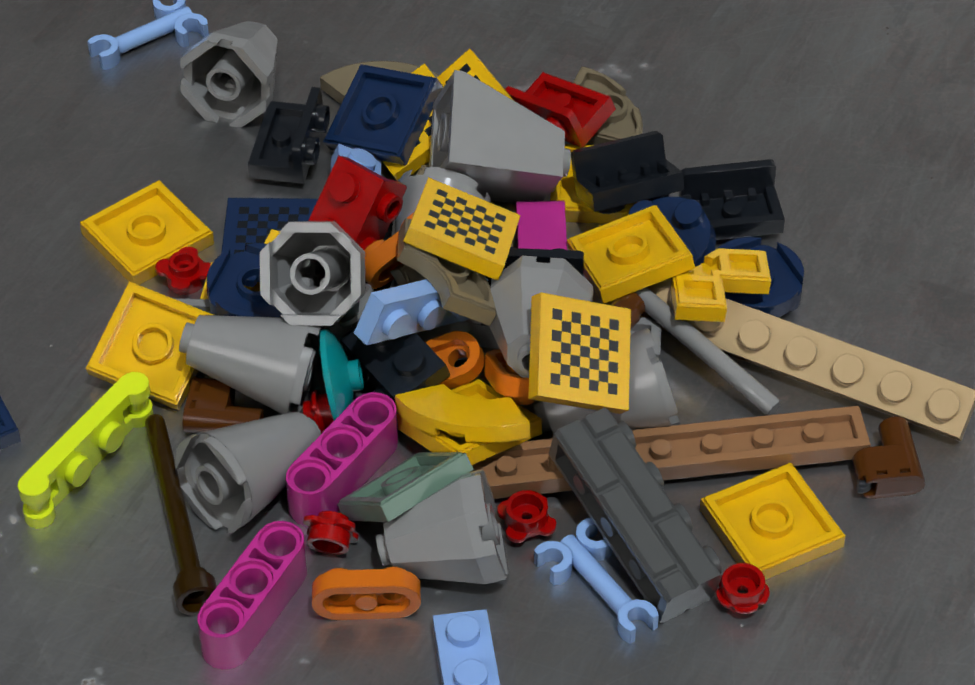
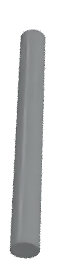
(709, 353)

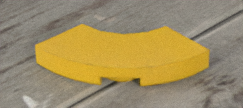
(461, 416)

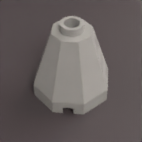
(231, 73)
(312, 273)
(513, 302)
(449, 535)

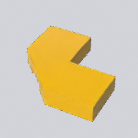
(701, 291)

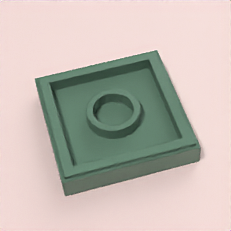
(404, 486)

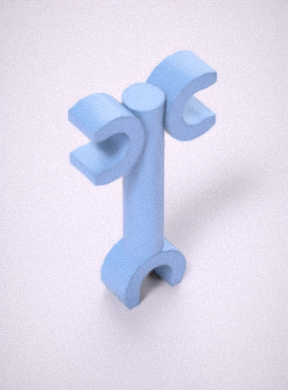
(168, 19)
(584, 556)

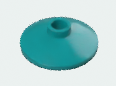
(339, 374)

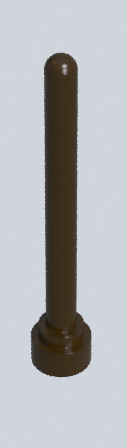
(193, 582)

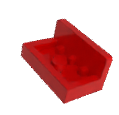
(567, 106)
(359, 201)

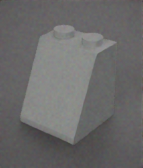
(496, 142)

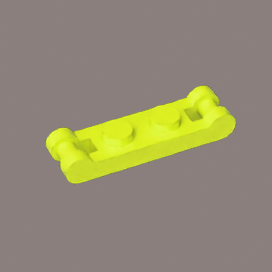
(83, 448)

